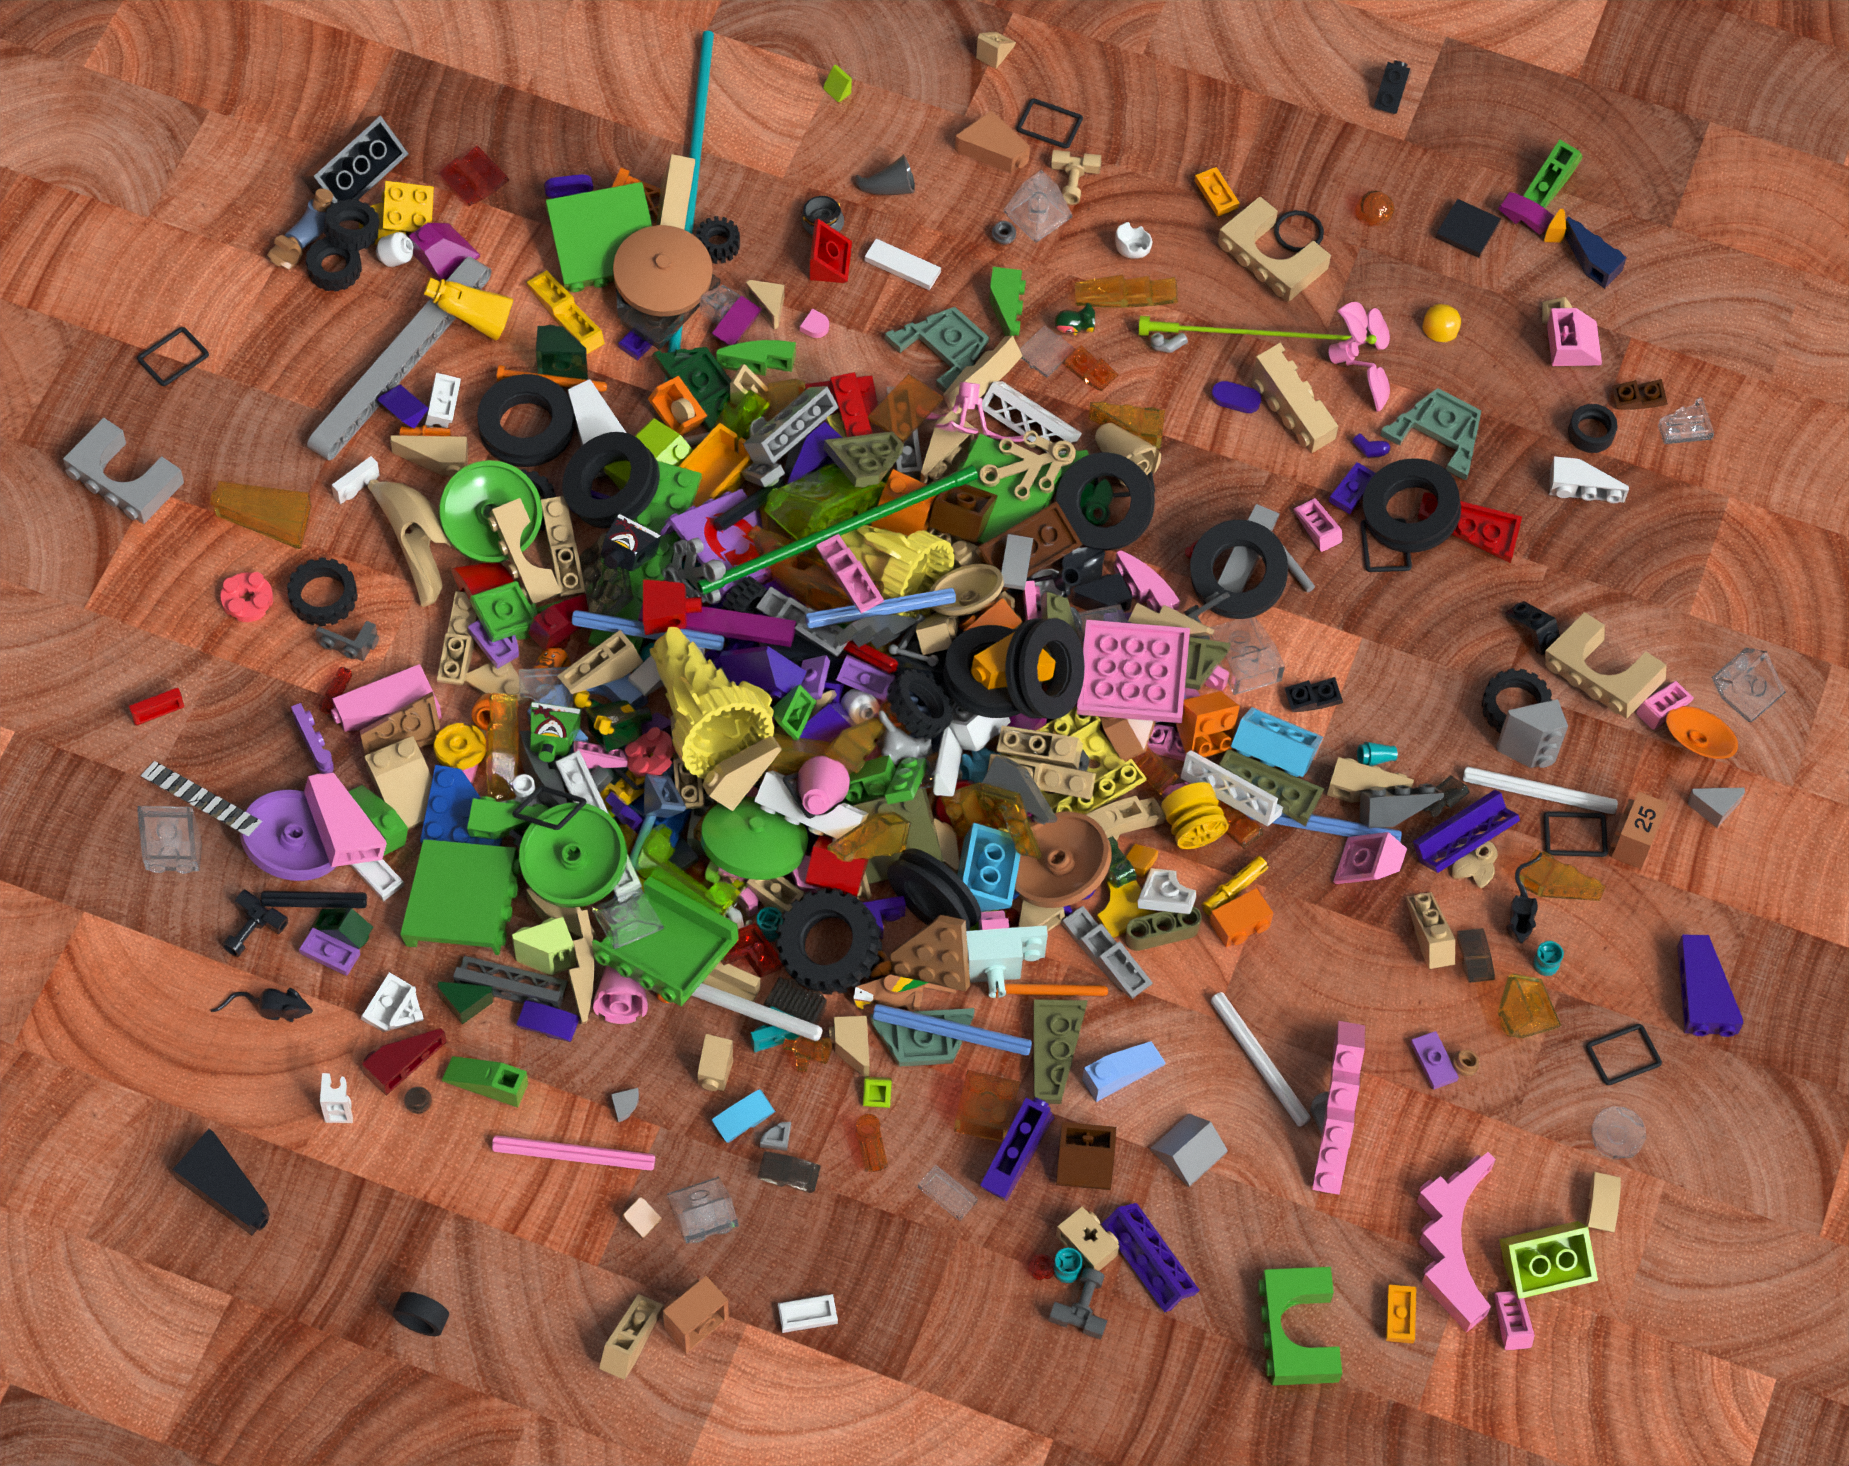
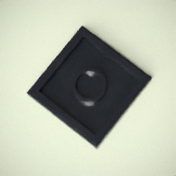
(1468, 228)

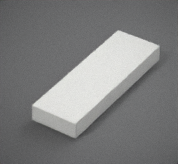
(902, 264)

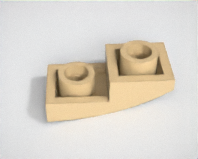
(1604, 1202)

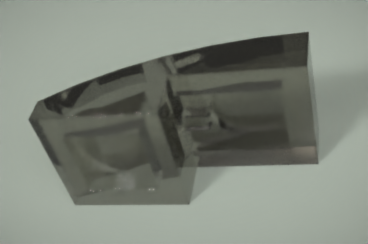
(1476, 955)
(789, 1170)

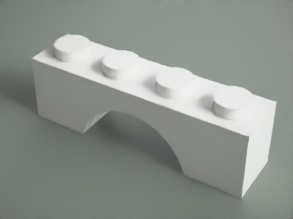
(776, 798)

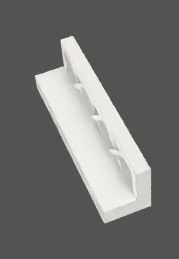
(1029, 409)
(1232, 789)

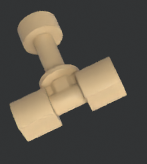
(1075, 168)

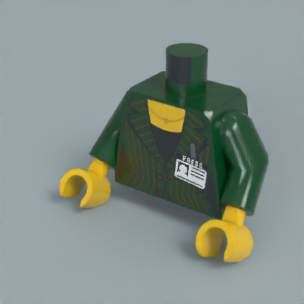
(614, 722)

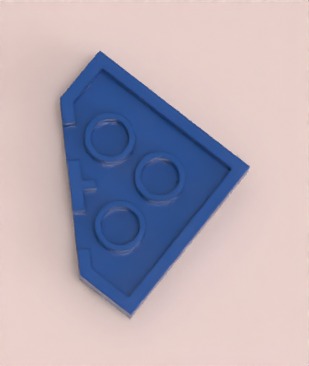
(450, 808)

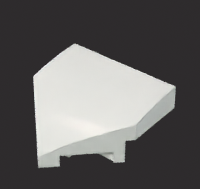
(393, 1005)

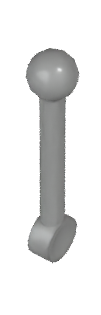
(932, 660)

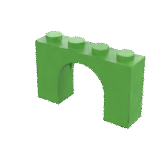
(1288, 1361)

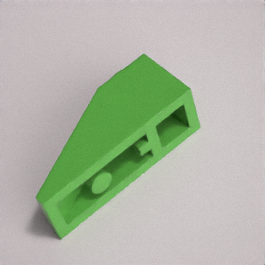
(1554, 173)
(383, 818)

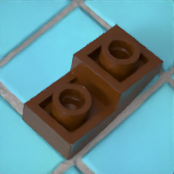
(1633, 396)

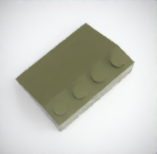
(921, 835)

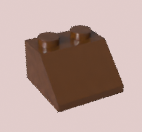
(963, 512)

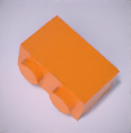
(1241, 918)

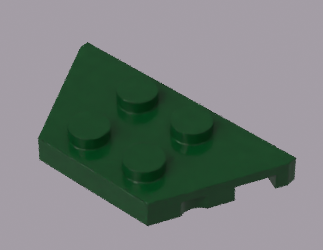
(702, 377)

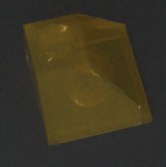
(1526, 1007)

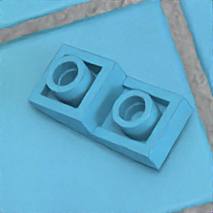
(743, 1115)

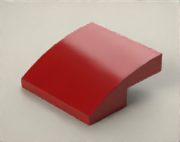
(480, 577)

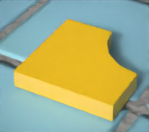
(1122, 908)

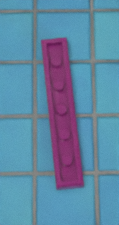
(741, 625)

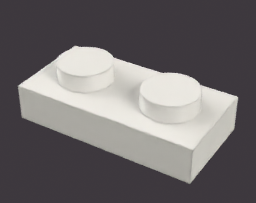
(355, 480)

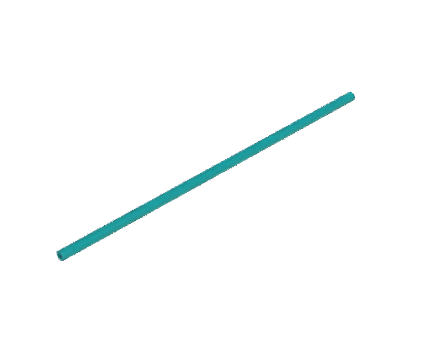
(696, 145)

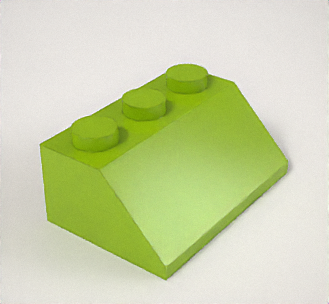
(663, 443)
(1549, 1259)

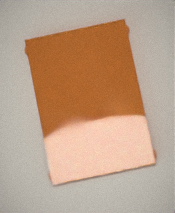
(905, 407)

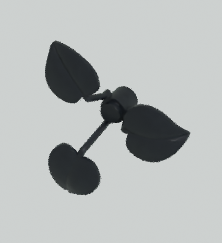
(1078, 567)

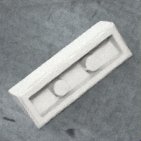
(947, 764)

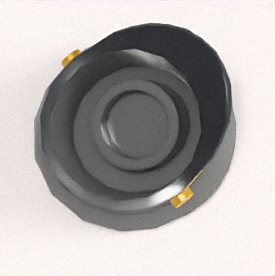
(824, 209)

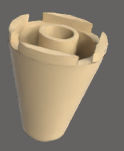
(1119, 441)

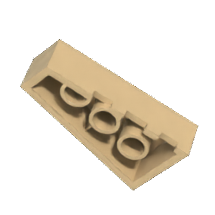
(1293, 399)

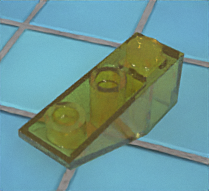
(1142, 422)
(855, 743)
(876, 836)
(1559, 880)

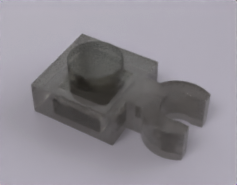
(1453, 792)

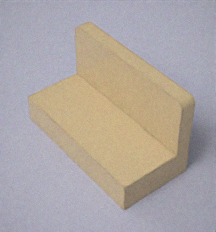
(734, 981)

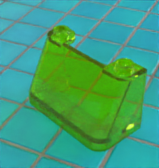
(818, 500)
(654, 862)

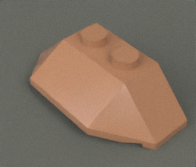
(1128, 735)

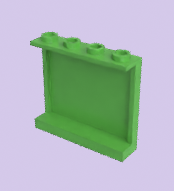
(592, 228)
(1007, 509)
(462, 894)
(679, 955)

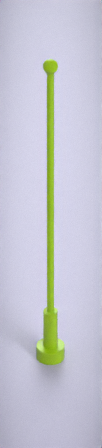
(1146, 325)

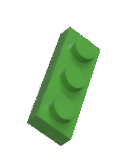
(906, 780)

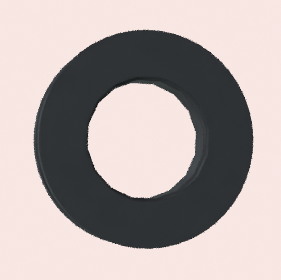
(529, 450)
(592, 459)
(1412, 474)
(1140, 492)
(1246, 534)
(1023, 674)
(962, 685)
(932, 888)

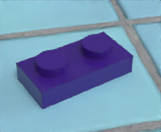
(1351, 488)

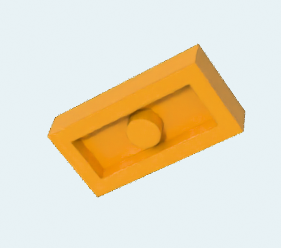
(1216, 191)
(1401, 1314)

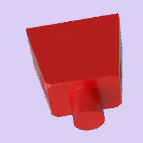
(666, 606)

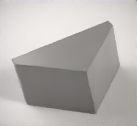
(1715, 803)

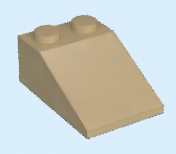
(945, 450)
(402, 779)

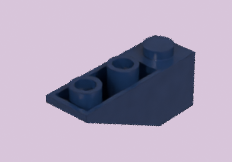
(1594, 255)

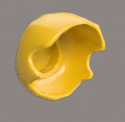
(1441, 323)

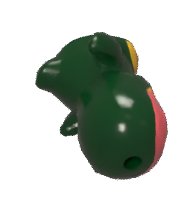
(1073, 322)

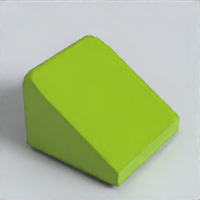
(838, 84)
(877, 1092)

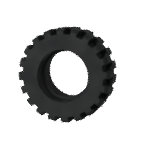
(809, 912)

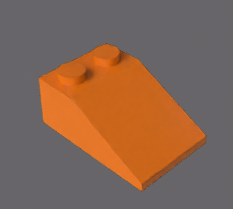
(911, 518)

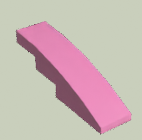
(849, 573)

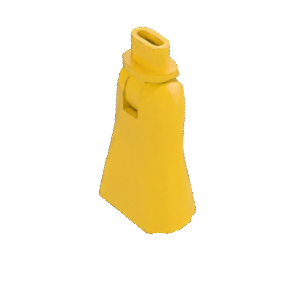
(476, 307)

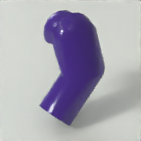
(1372, 448)

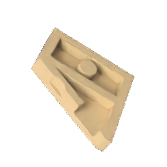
(493, 680)

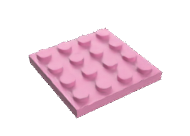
(1134, 671)

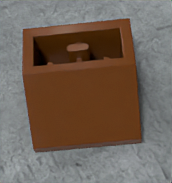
(1086, 1156)

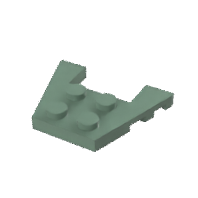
(947, 335)
(1445, 420)

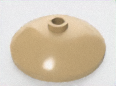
(974, 588)

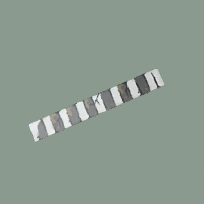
(201, 798)

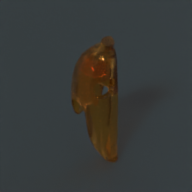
(803, 574)

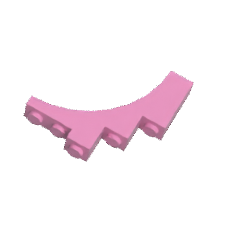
(1340, 1107)
(1448, 1275)

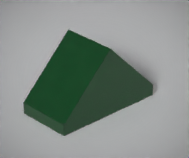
(465, 999)

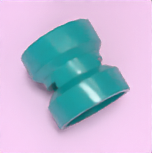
(769, 927)
(1548, 952)
(1071, 1260)

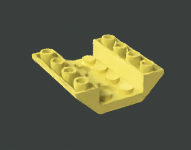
(1113, 775)

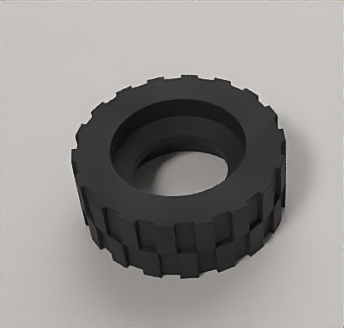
(351, 211)
(332, 280)

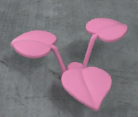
(1347, 350)
(967, 399)

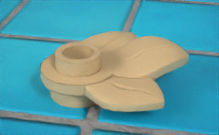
(1476, 865)

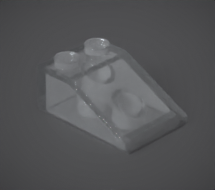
(1252, 655)
(169, 839)

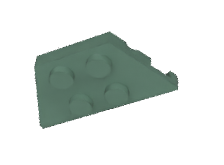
(919, 1047)

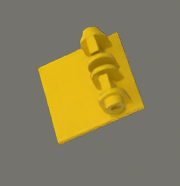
(406, 206)

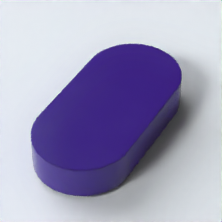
(568, 185)
(1236, 397)

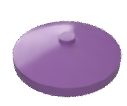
(287, 837)

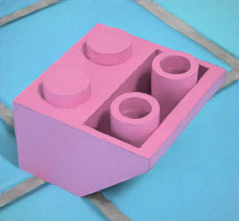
(1573, 338)

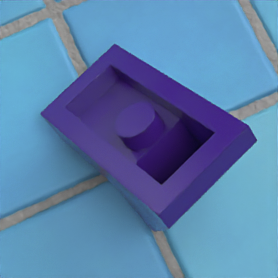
(887, 909)

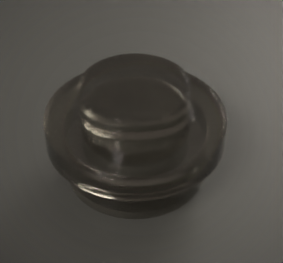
(418, 1100)

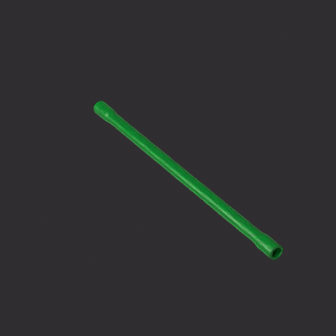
(956, 479)

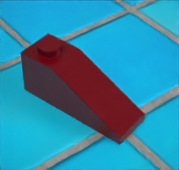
(556, 622)
(398, 1060)

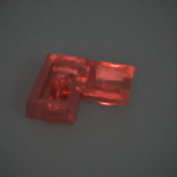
(755, 949)

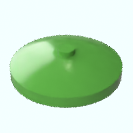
(471, 497)
(752, 841)
(576, 862)

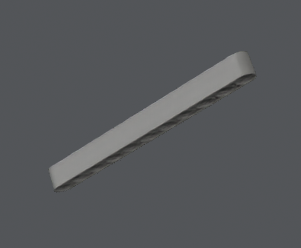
(391, 367)

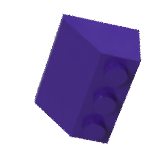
(763, 669)
(827, 723)

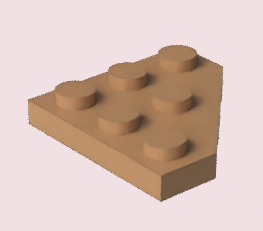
(935, 954)

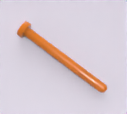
(561, 381)
(1050, 989)

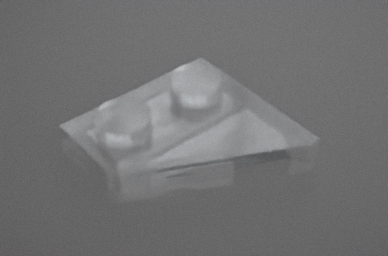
(1687, 424)

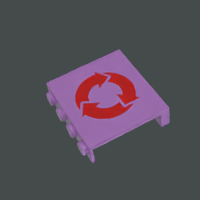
(729, 546)

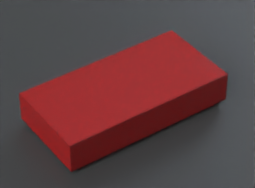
(156, 706)

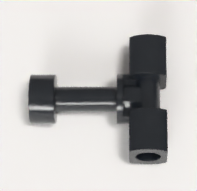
(256, 917)

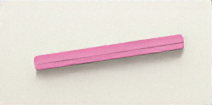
(573, 1152)

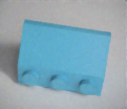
(1276, 742)
(989, 866)

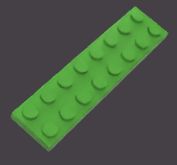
(674, 495)

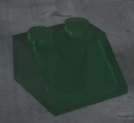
(560, 353)

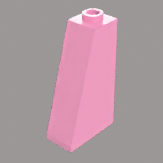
(379, 699)
(341, 823)

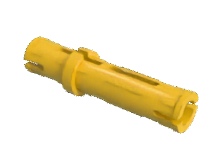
(1229, 890)

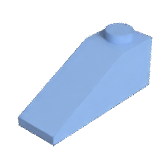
(1121, 1069)

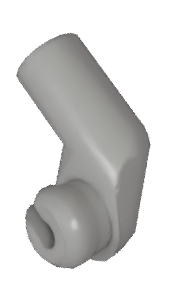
(1166, 345)

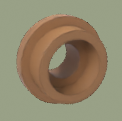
(1465, 1062)

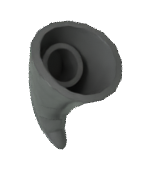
(892, 180)

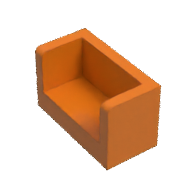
(665, 395)

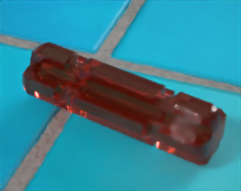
(335, 689)

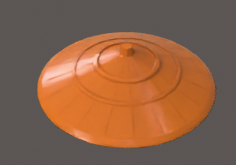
(1702, 732)

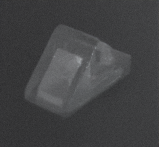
(717, 303)

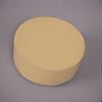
(682, 410)

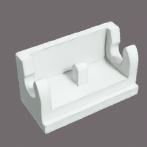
(442, 400)
(335, 1102)

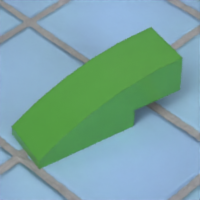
(758, 356)

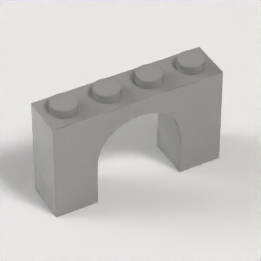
(136, 498)

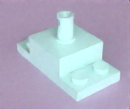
(999, 954)

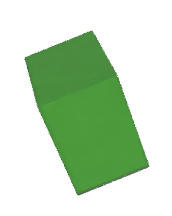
(794, 711)

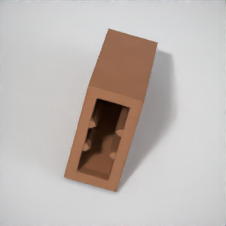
(993, 143)

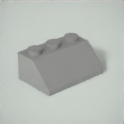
(1533, 734)

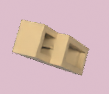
(1168, 617)

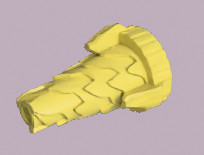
(900, 561)
(709, 711)

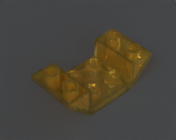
(994, 809)

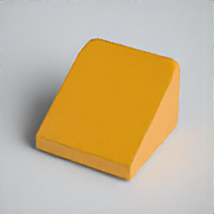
(1557, 228)
(1142, 859)

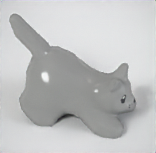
(900, 745)

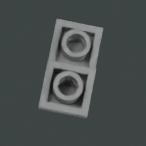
(1016, 561)

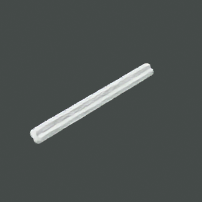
(1540, 790)
(758, 1012)
(1260, 1059)

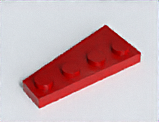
(1481, 526)

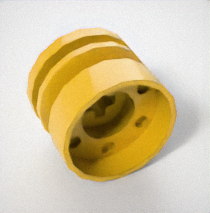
(1194, 815)

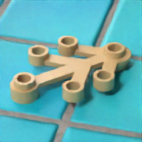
(1031, 462)

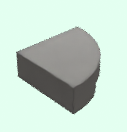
(625, 1103)
(777, 1137)

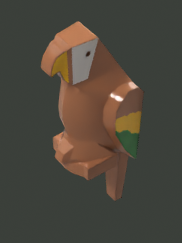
(895, 992)

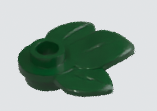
(1097, 497)

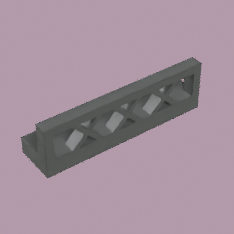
(511, 988)

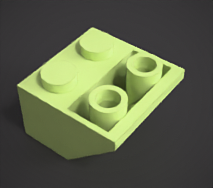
(545, 946)

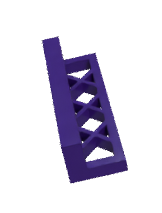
(1462, 829)
(1148, 1257)

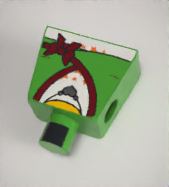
(553, 729)

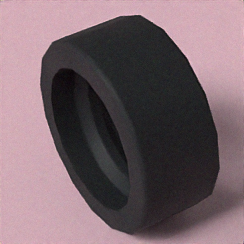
(1598, 413)
(420, 1314)

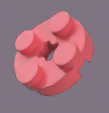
(246, 583)
(653, 742)

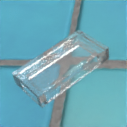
(947, 1192)

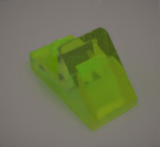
(748, 410)

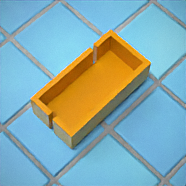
(719, 464)

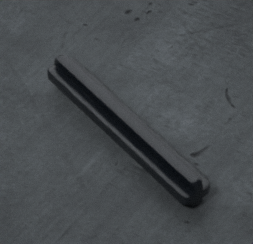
(745, 507)
(314, 899)

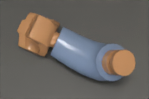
(311, 225)

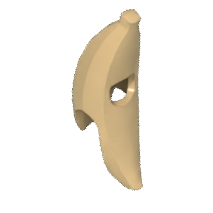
(410, 508)

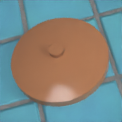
(662, 270)
(1071, 864)

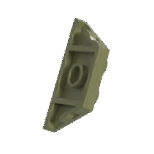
(1203, 659)

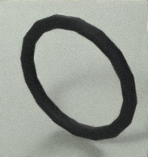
(1300, 213)

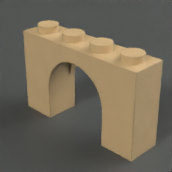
(1284, 276)
(1619, 692)

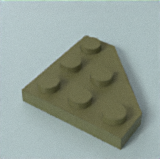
(865, 457)

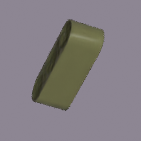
(1154, 937)

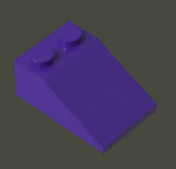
(812, 455)

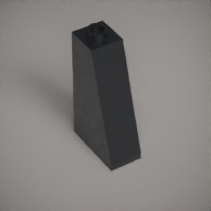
(221, 1183)

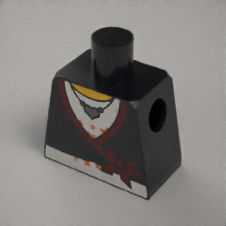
(629, 544)

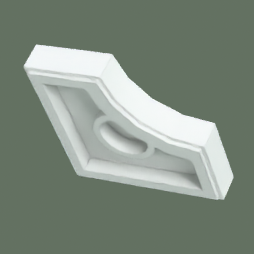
(1165, 893)

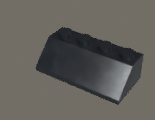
(357, 161)

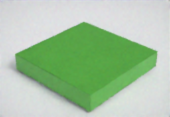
(503, 611)

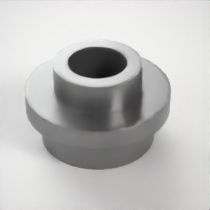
(1004, 227)

